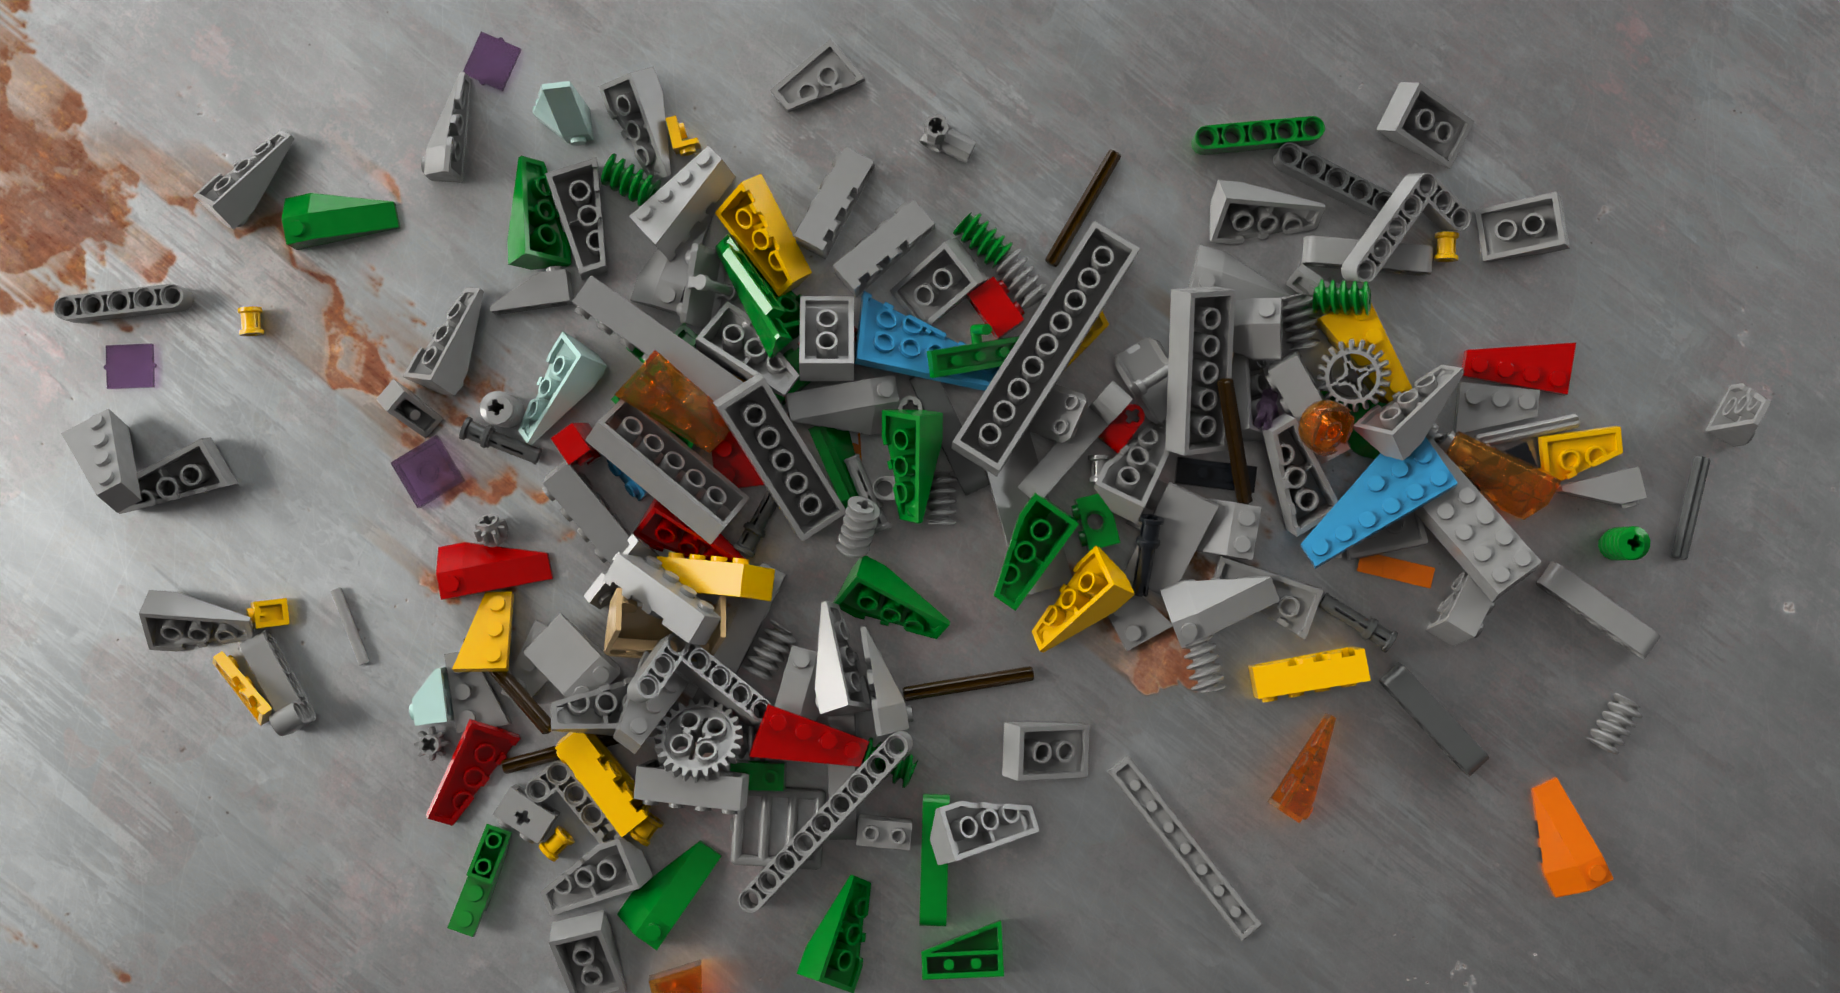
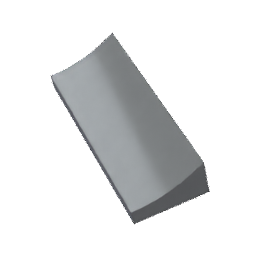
(1011, 500)

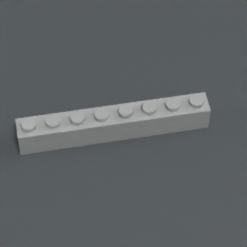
(647, 335)

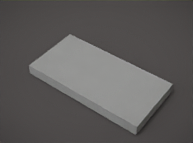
(1183, 528)

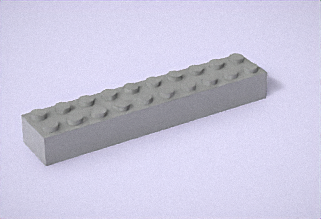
(1045, 348)

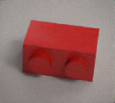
(996, 308)
(573, 445)

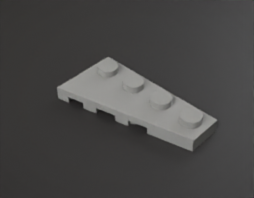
(1297, 599)

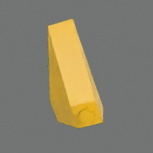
(1090, 596)

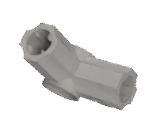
(940, 137)

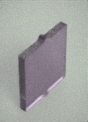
(492, 61)
(130, 366)

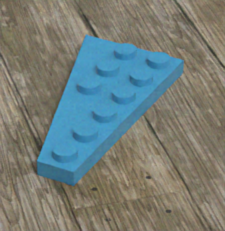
(901, 345)
(1378, 499)

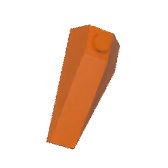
(1568, 851)

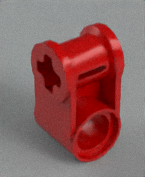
(1119, 431)

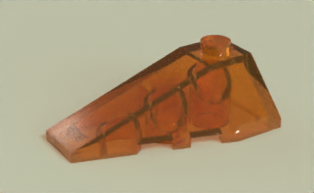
(1505, 479)
(1300, 783)

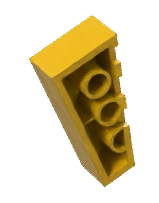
(764, 234)
(1369, 328)
(720, 576)
(1309, 672)
(603, 779)

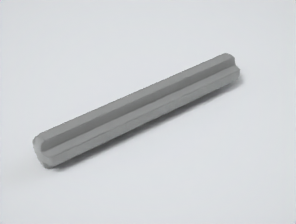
(1529, 430)

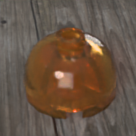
(1325, 426)

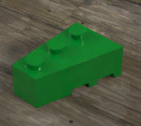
(966, 956)

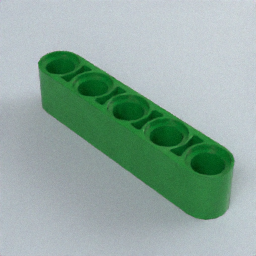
(1268, 128)
(933, 876)

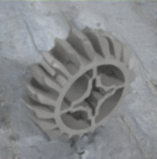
(1358, 388)

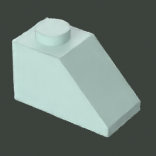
(432, 700)

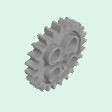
(676, 734)

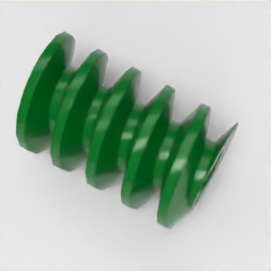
(628, 182)
(983, 239)
(1342, 298)
(1624, 543)
(903, 770)

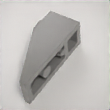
(539, 292)
(1613, 488)

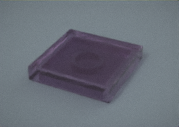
(427, 471)

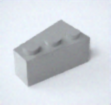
(640, 719)

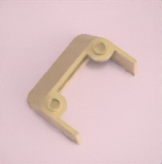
(634, 631)

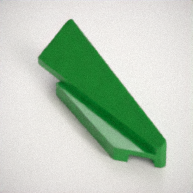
(755, 296)
(833, 448)

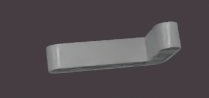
(1446, 214)
(1064, 455)
(699, 676)

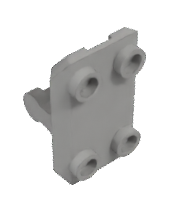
(703, 287)
(1146, 375)
(1059, 415)

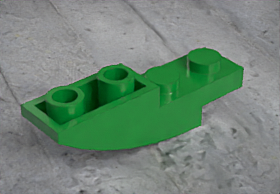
(481, 880)

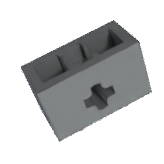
(540, 815)
(884, 832)

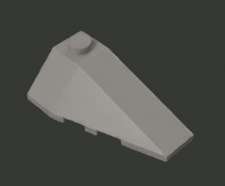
(448, 142)
(239, 191)
(736, 347)
(447, 357)
(1738, 415)
(1408, 418)
(1133, 472)
(972, 827)

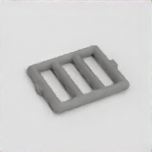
(762, 858)

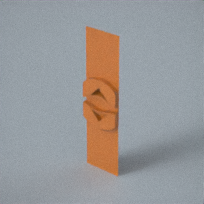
(1397, 570)

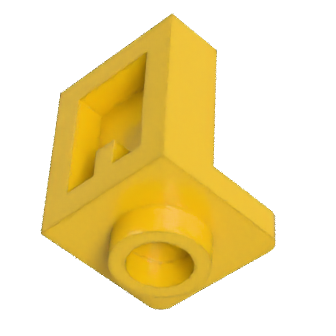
(677, 134)
(269, 613)

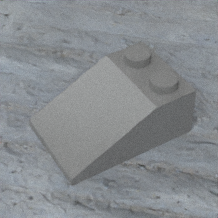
(1425, 124)
(1522, 228)
(939, 282)
(826, 338)
(1232, 530)
(571, 658)
(1045, 750)
(587, 954)

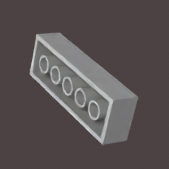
(1197, 360)
(780, 456)
(667, 469)
(1477, 535)

